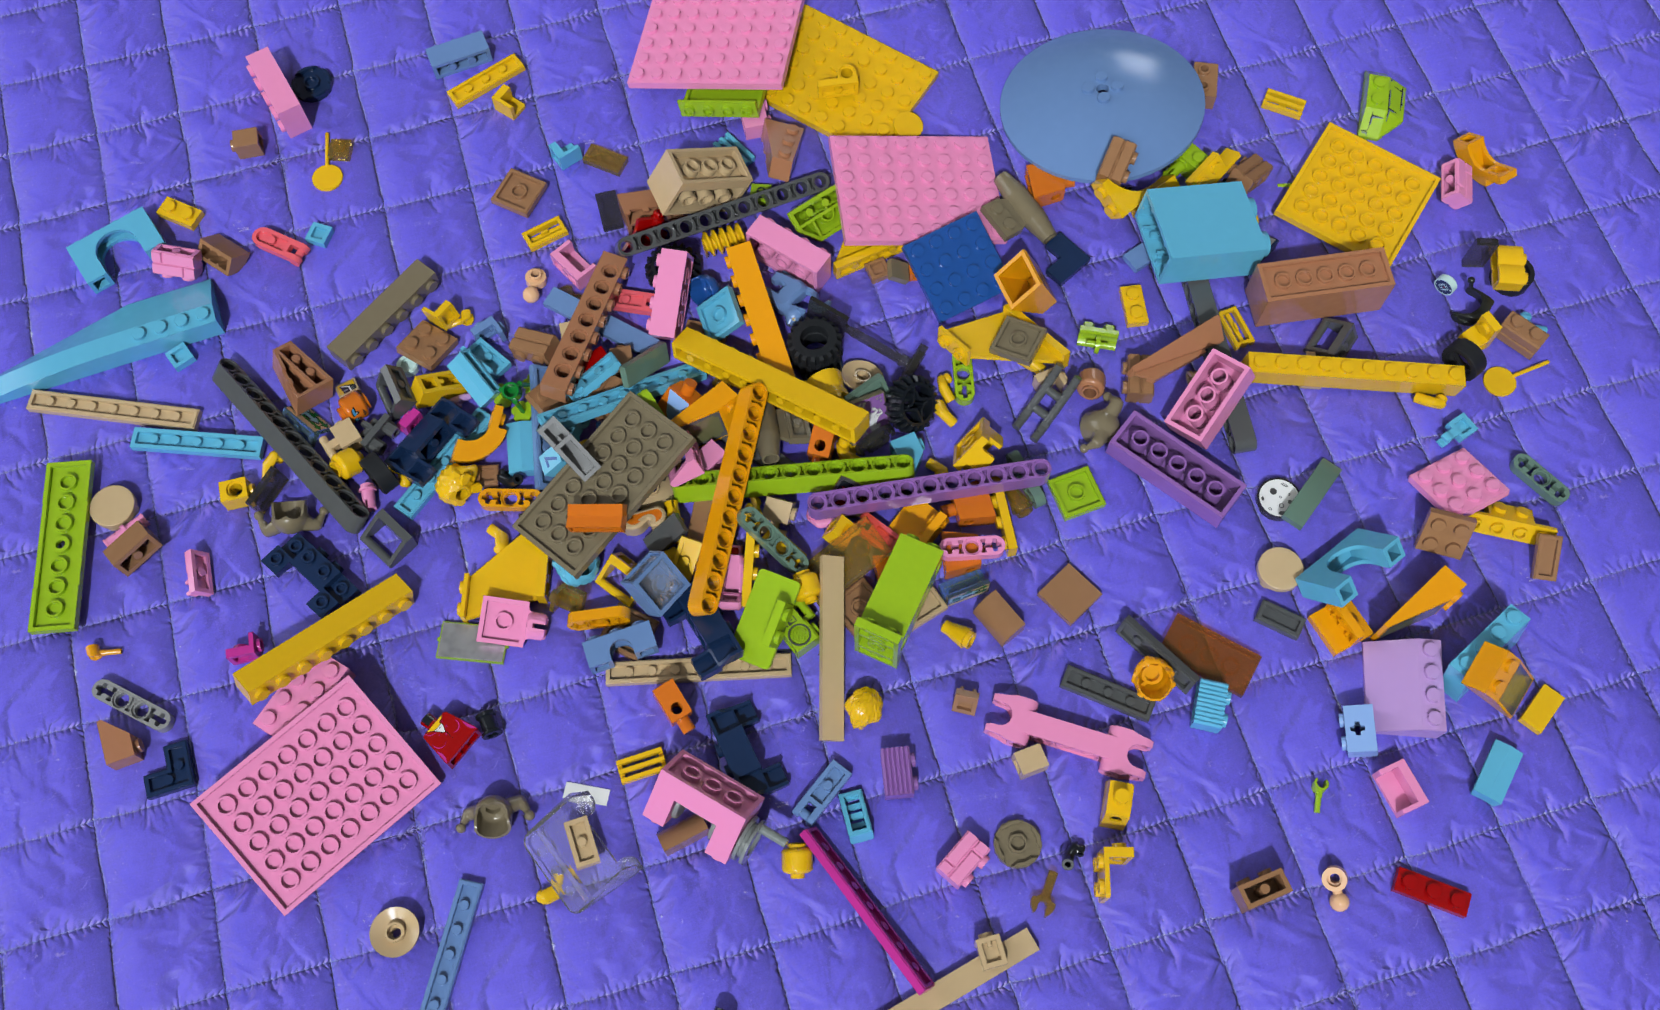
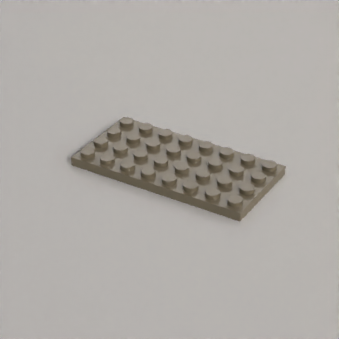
(636, 454)

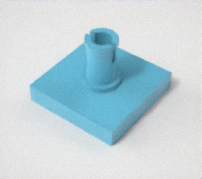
(720, 314)

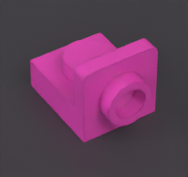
(409, 421)
(246, 653)

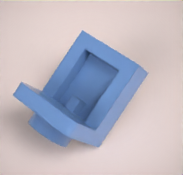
(487, 329)

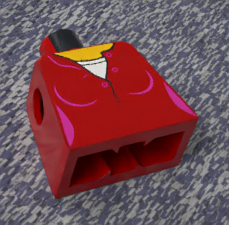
(449, 736)

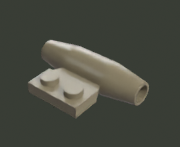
(1017, 211)
(778, 426)

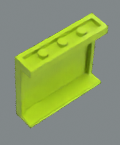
(722, 103)

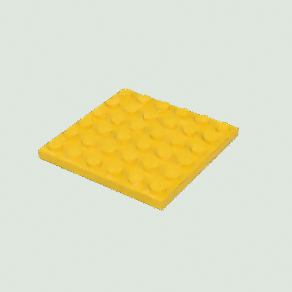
(1356, 194)

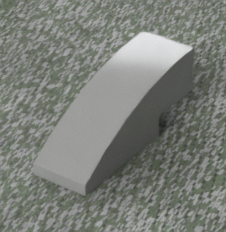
(568, 448)

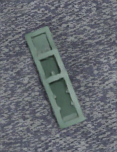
(1311, 494)

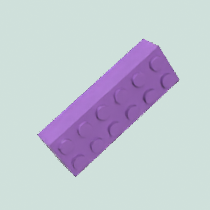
(1175, 468)

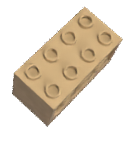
(698, 179)

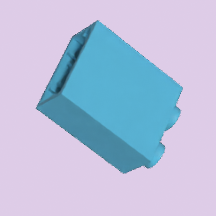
(1201, 232)

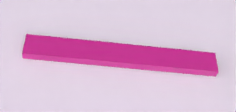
(867, 910)

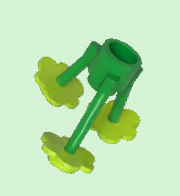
(511, 393)

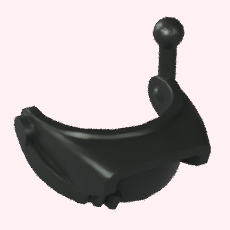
(1485, 301)

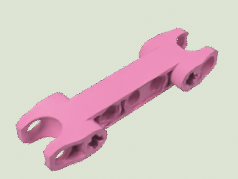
(1108, 748)

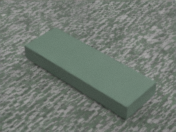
(644, 364)

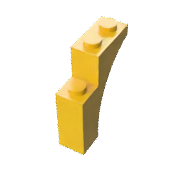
(1120, 201)

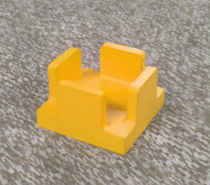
(972, 448)

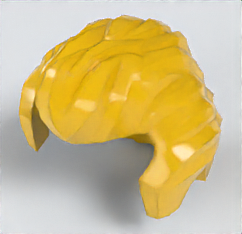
(864, 707)

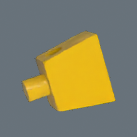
(1116, 803)

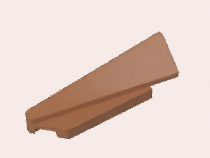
(1179, 352)

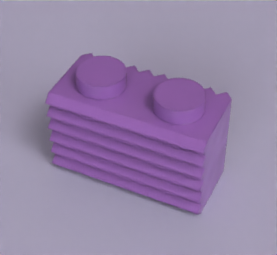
(897, 772)

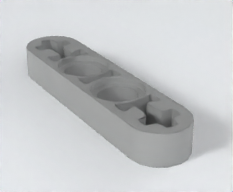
(133, 705)

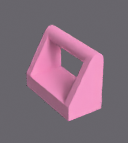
(690, 468)

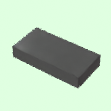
(666, 533)
(1279, 619)

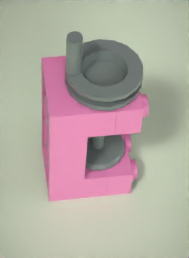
(718, 799)

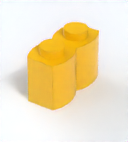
(1508, 268)

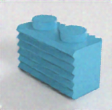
(1209, 705)

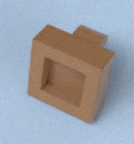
(965, 701)

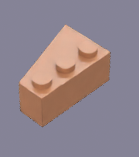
(781, 147)
(640, 205)
(301, 378)

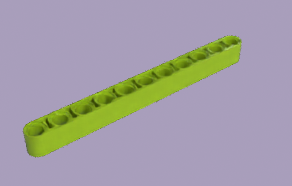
(803, 477)

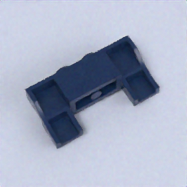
(427, 439)
(313, 564)
(713, 634)
(735, 747)

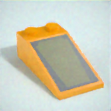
(709, 415)
(1436, 594)
(1498, 678)

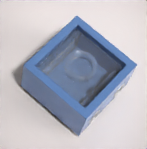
(655, 583)

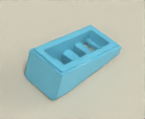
(858, 831)

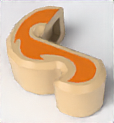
(643, 519)

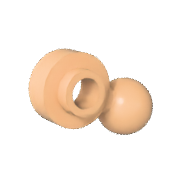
(535, 280)
(1338, 900)

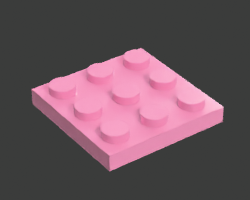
(1458, 484)

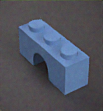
(600, 649)

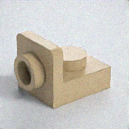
(1061, 381)
(990, 950)

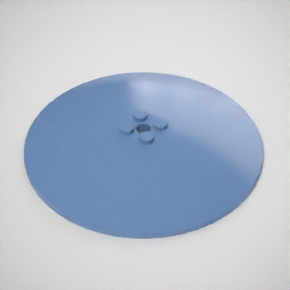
(1067, 126)

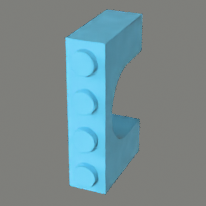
(91, 250)
(1325, 579)
(1502, 632)

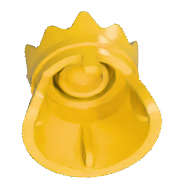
(829, 380)

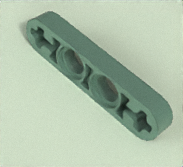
(770, 543)

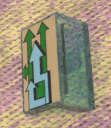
(307, 424)
(964, 587)

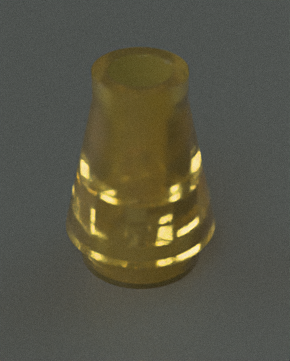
(1019, 503)

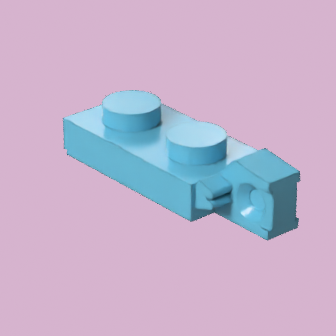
(596, 376)

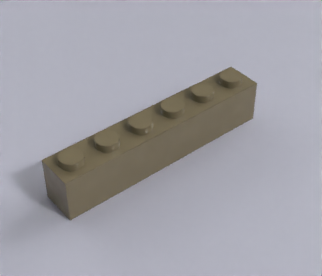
(383, 314)

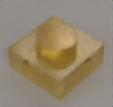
(340, 150)

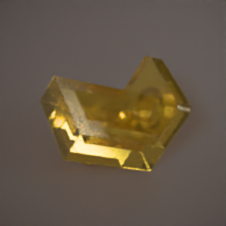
(567, 598)

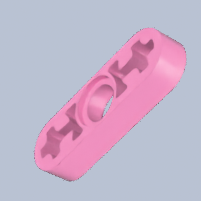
(978, 540)

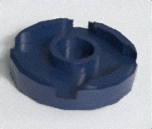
(312, 84)

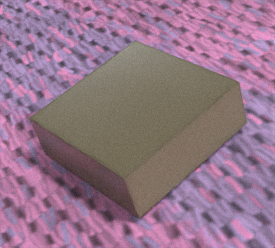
(898, 271)

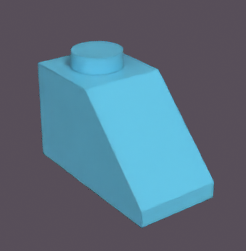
(909, 445)

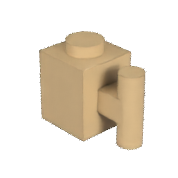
(345, 436)
(778, 512)

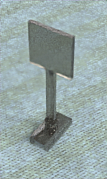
(821, 309)

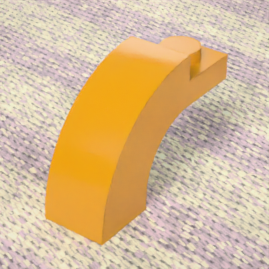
(1485, 169)
(477, 450)

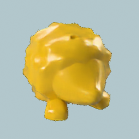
(457, 484)

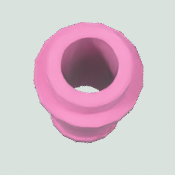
(368, 495)

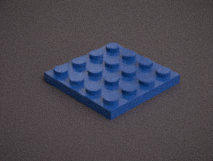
(955, 266)

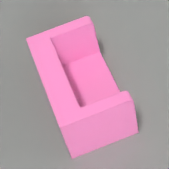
(572, 265)
(1400, 788)

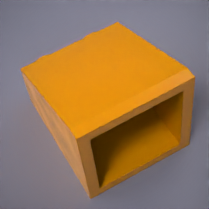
(1025, 285)

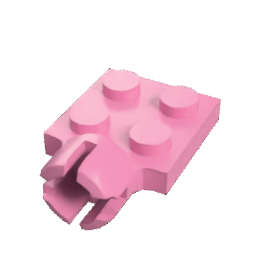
(509, 622)

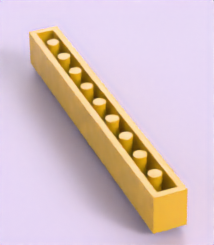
(1356, 373)
(783, 390)

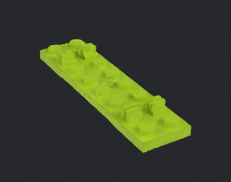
(61, 570)

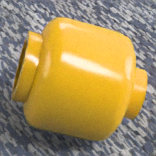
(346, 463)
(810, 586)
(796, 860)

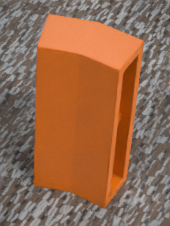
(596, 517)

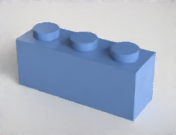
(459, 54)

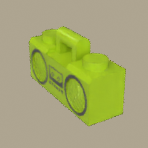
(799, 633)

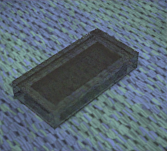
(609, 211)
(1480, 252)
(267, 490)

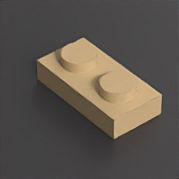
(582, 843)

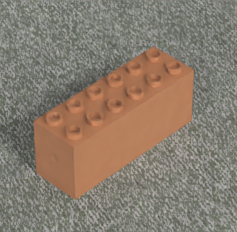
(1319, 286)

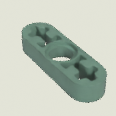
(1537, 469)
(1034, 494)

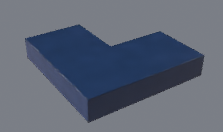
(1069, 256)
(178, 775)

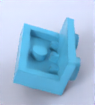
(490, 358)

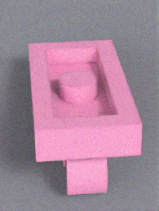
(199, 573)

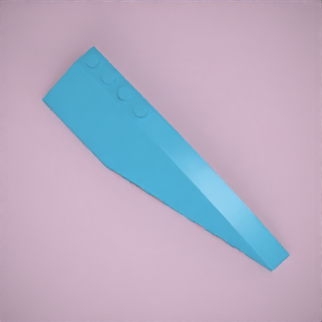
(120, 339)

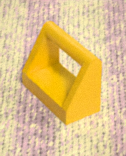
(625, 565)

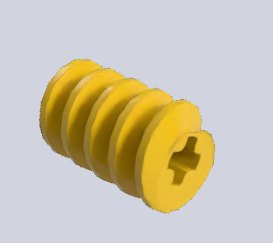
(722, 239)

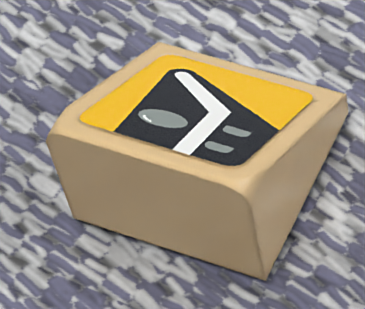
(347, 387)

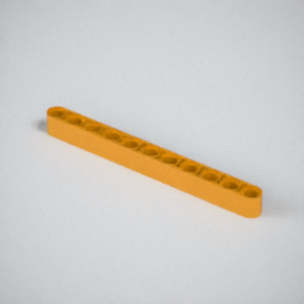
(727, 500)

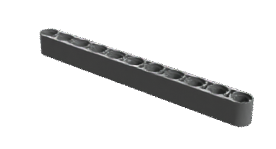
(732, 210)
(1202, 308)
(291, 446)

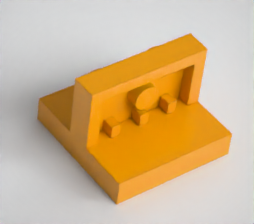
(1340, 627)

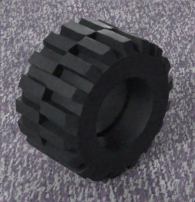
(815, 331)

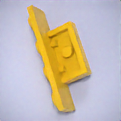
(1213, 167)
(1510, 523)

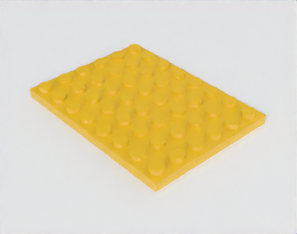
(886, 79)

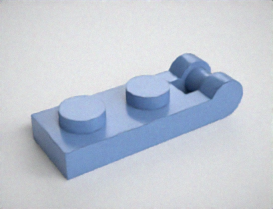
(822, 792)

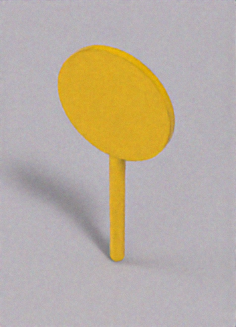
(908, 124)
(327, 176)
(1502, 382)

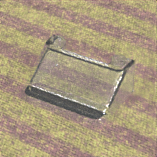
(552, 853)

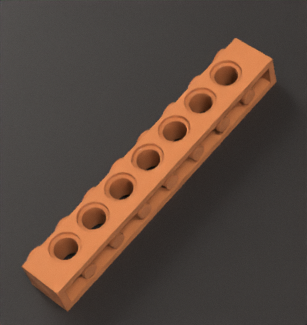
(584, 327)

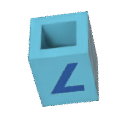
(551, 462)

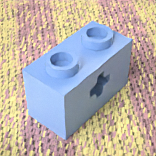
(1363, 717)

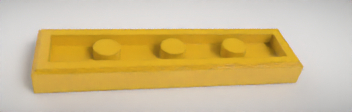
(486, 80)

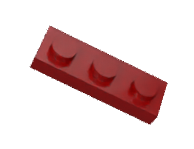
(1431, 892)

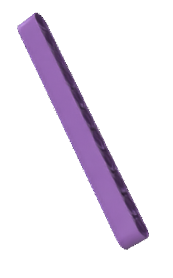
(921, 496)

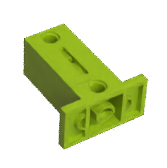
(897, 599)

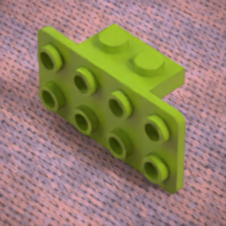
(766, 617)

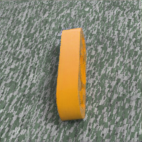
(494, 505)
(599, 618)

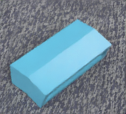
(474, 378)
(520, 448)
(1497, 773)

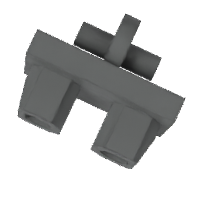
(375, 431)

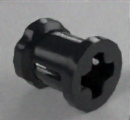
(488, 724)

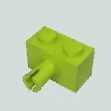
(1187, 162)

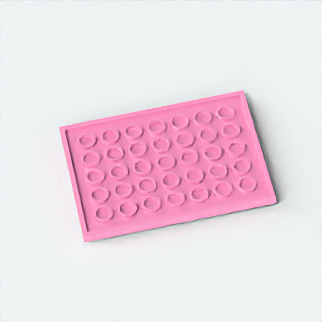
(716, 44)
(909, 185)
(315, 795)

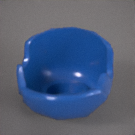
(702, 288)

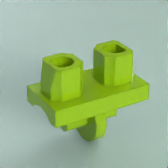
(1097, 337)

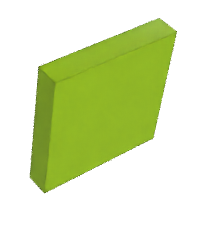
(1076, 493)

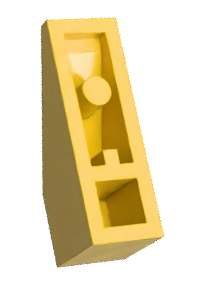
(433, 386)

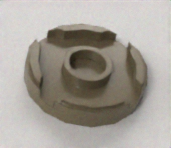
(1017, 844)

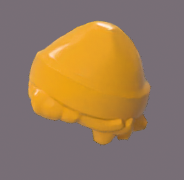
(1153, 678)

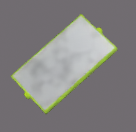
(459, 643)

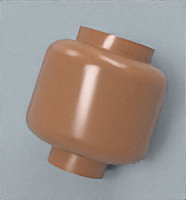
(1092, 383)

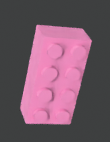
(277, 93)
(788, 252)
(670, 294)
(1209, 398)
(300, 694)

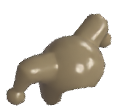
(1101, 425)
(290, 518)
(494, 815)

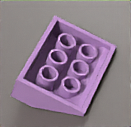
(1405, 686)

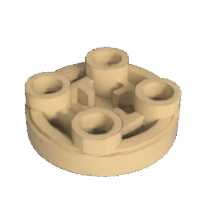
(113, 507)
(1278, 569)

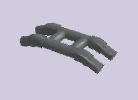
(1060, 399)

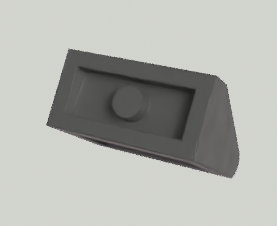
(1341, 345)
(399, 388)
(407, 543)

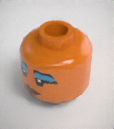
(353, 406)

